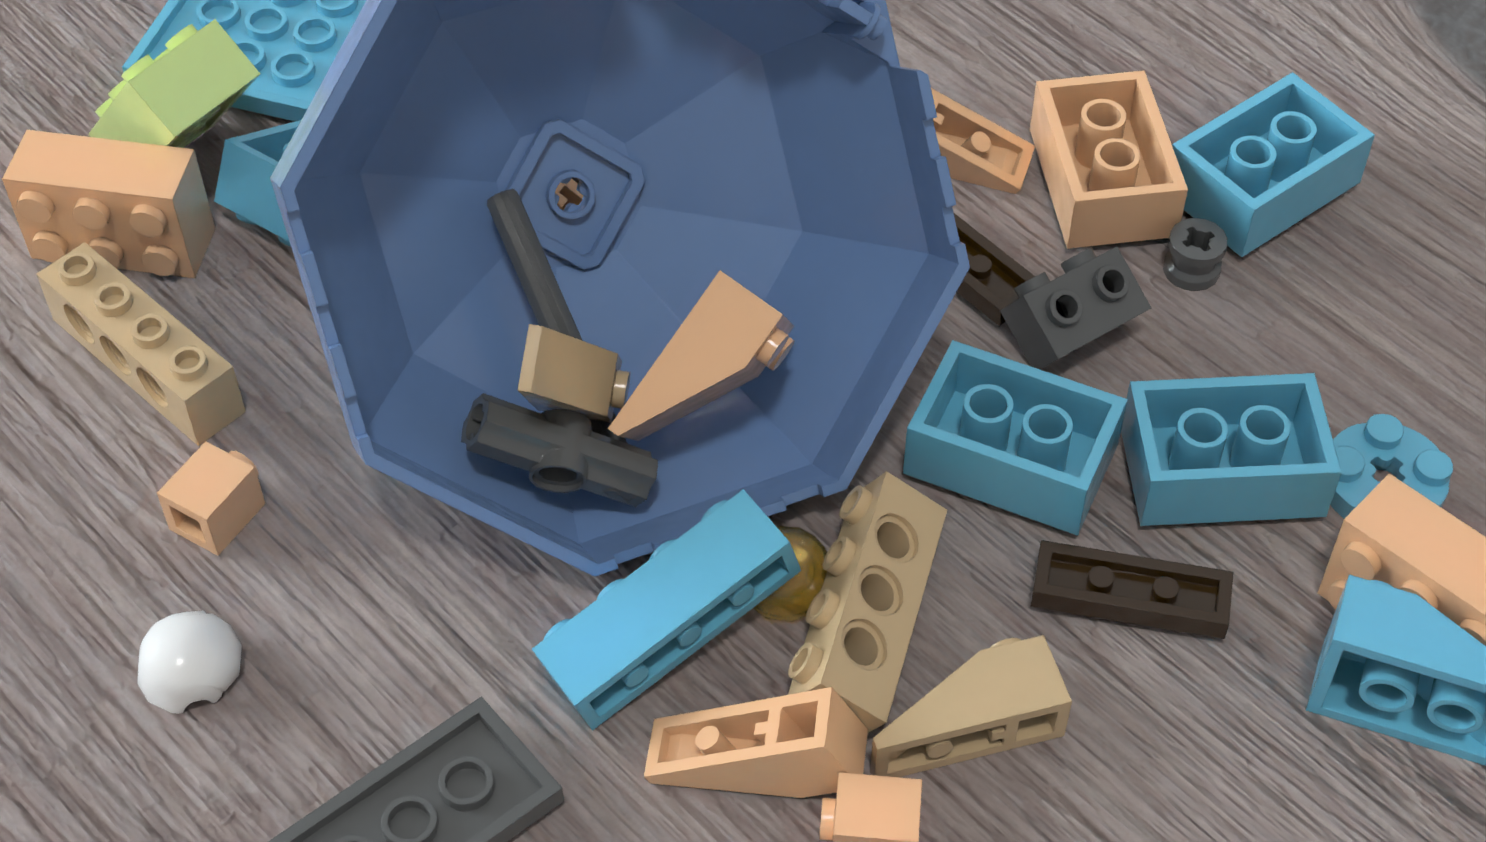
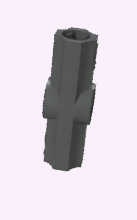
(559, 450)

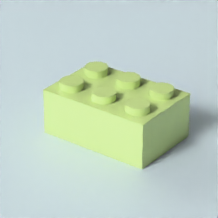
(178, 91)

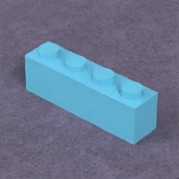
(667, 608)

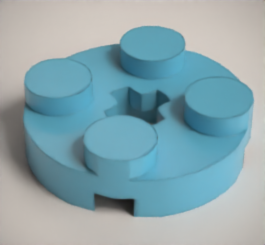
(1388, 447)

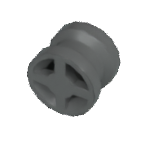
(1195, 254)

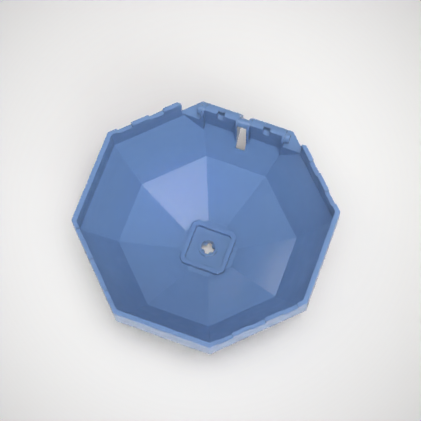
(700, 147)

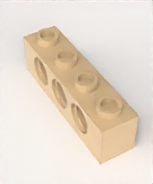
(142, 343)
(869, 597)

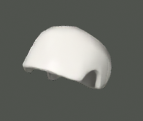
(188, 660)

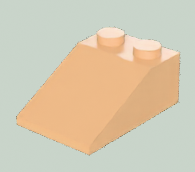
(714, 351)

